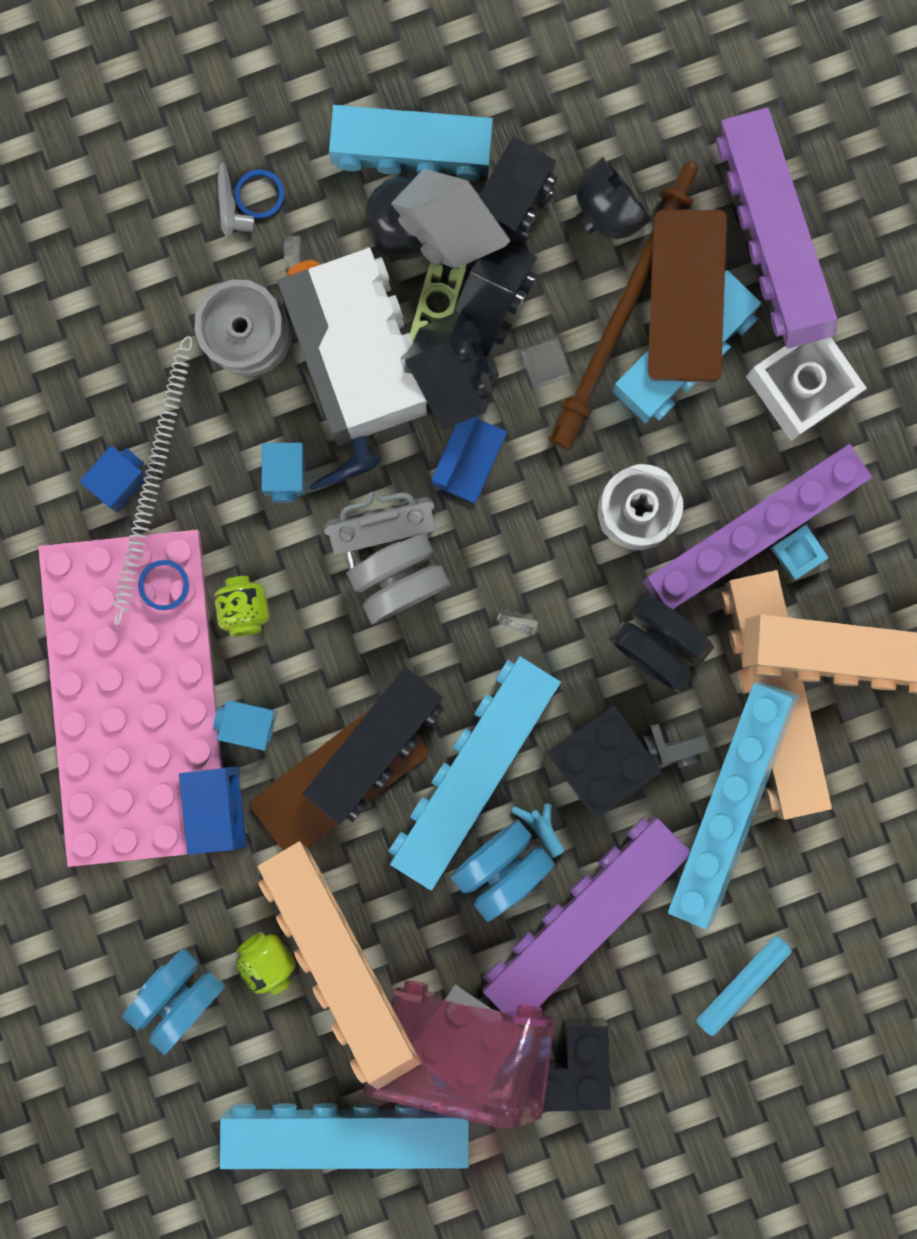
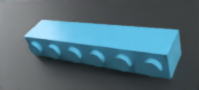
(474, 773)
(733, 804)
(341, 1138)

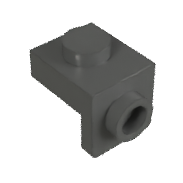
(683, 752)

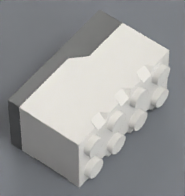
(353, 343)

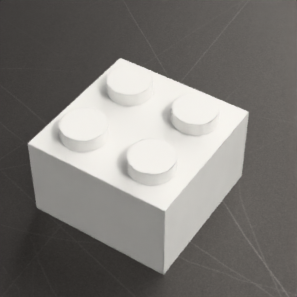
(805, 384)

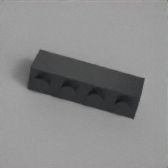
(373, 746)

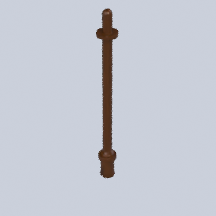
(577, 406)

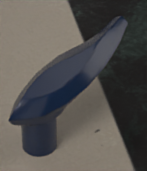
(354, 467)

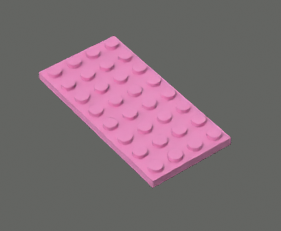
(128, 696)

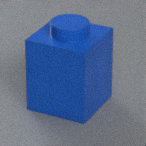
(115, 477)

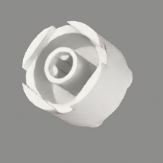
(659, 497)

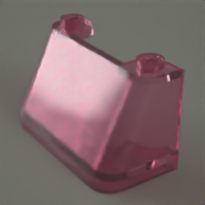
(473, 1059)

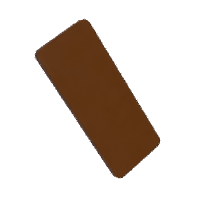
(687, 295)
(295, 818)

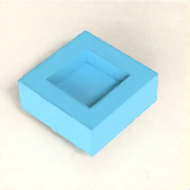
(799, 553)

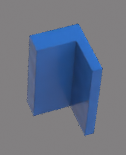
(468, 458)
(212, 810)

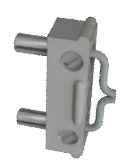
(380, 524)

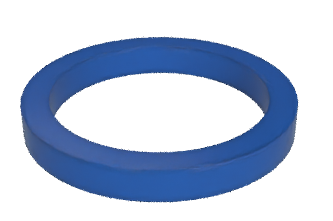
(259, 172)
(147, 569)

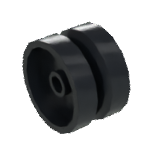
(664, 638)

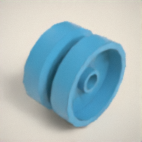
(507, 876)
(172, 1000)

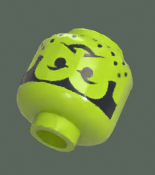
(241, 607)
(265, 963)

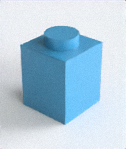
(283, 471)
(245, 724)

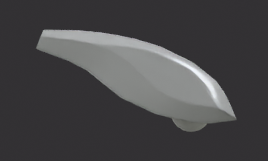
(229, 220)

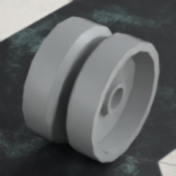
(223, 315)
(396, 574)

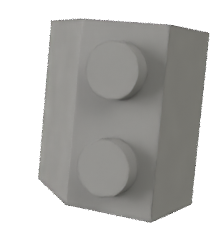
(448, 219)

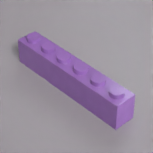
(777, 229)
(758, 528)
(587, 918)

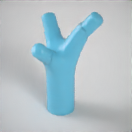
(542, 827)

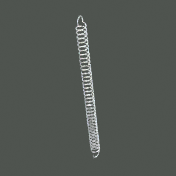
(150, 476)

